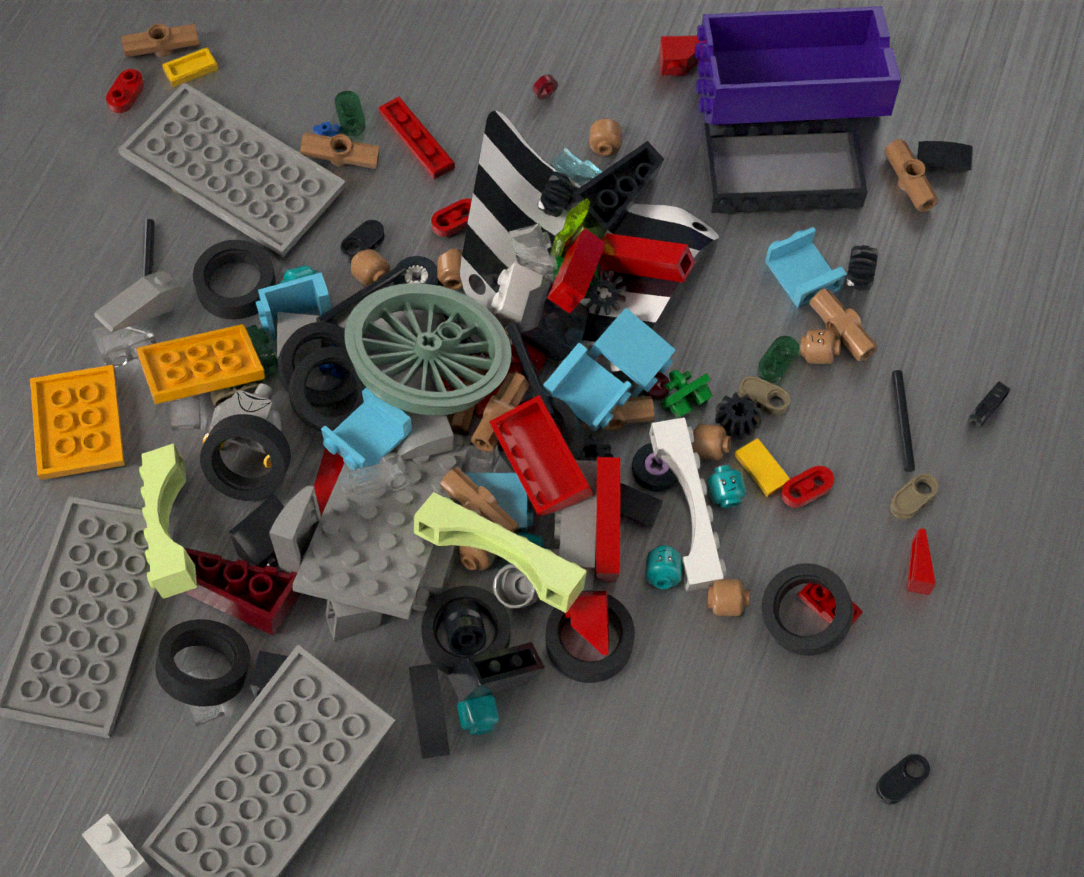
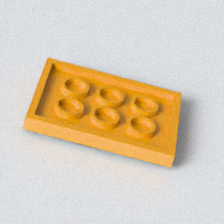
(200, 363)
(76, 422)

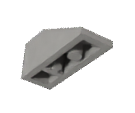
(141, 301)

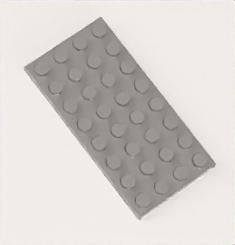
(233, 169)
(367, 541)
(83, 621)
(271, 776)

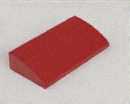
(540, 457)
(608, 519)

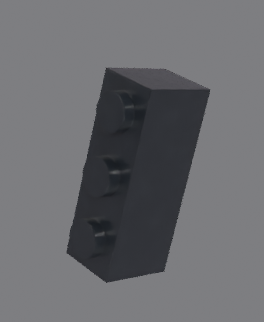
(495, 671)

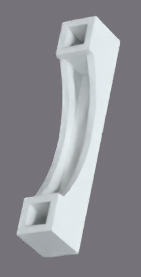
(672, 443)

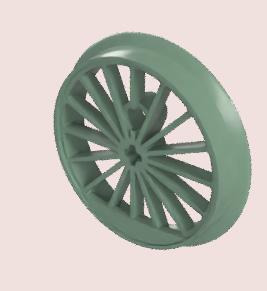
(435, 351)

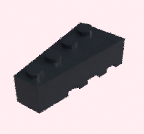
(617, 189)

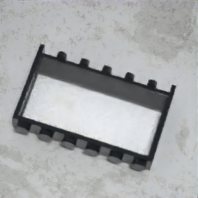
(784, 169)

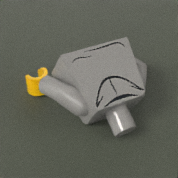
(252, 404)

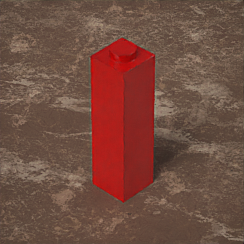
(646, 257)
(576, 271)

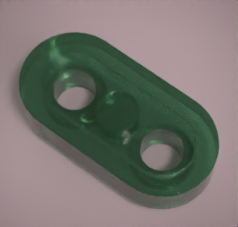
(350, 115)
(259, 339)
(777, 361)

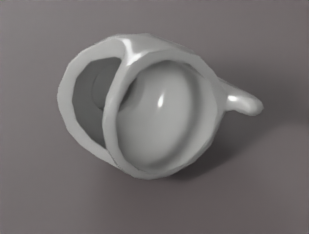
(515, 587)

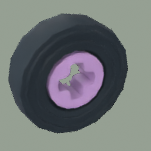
(651, 478)

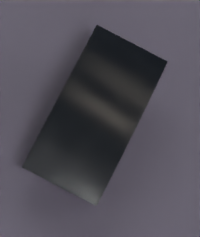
(945, 154)
(639, 505)

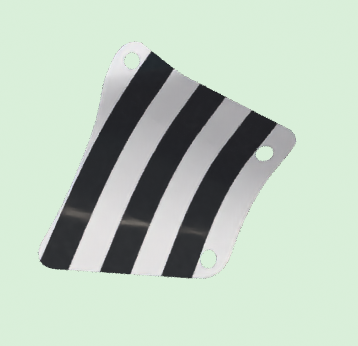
(506, 199)

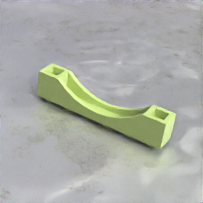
(448, 523)
(169, 563)

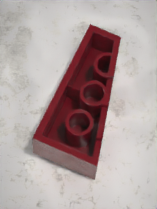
(243, 590)

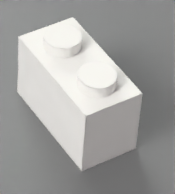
(513, 293)
(115, 849)

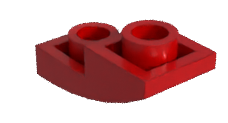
(823, 602)

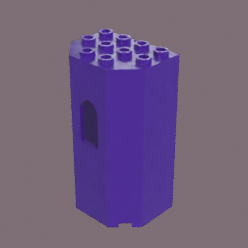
(795, 65)

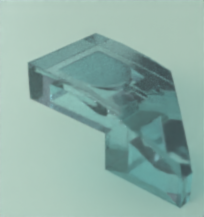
(574, 167)

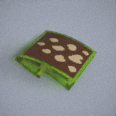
(571, 229)

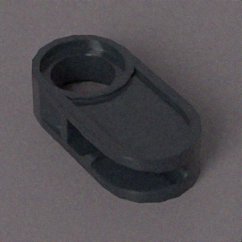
(366, 236)
(989, 404)
(897, 782)

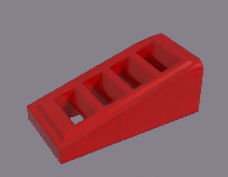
(921, 572)

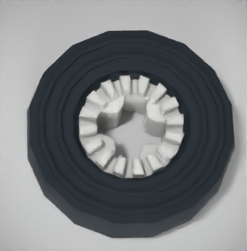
(417, 267)

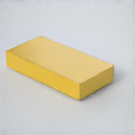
(190, 67)
(762, 467)

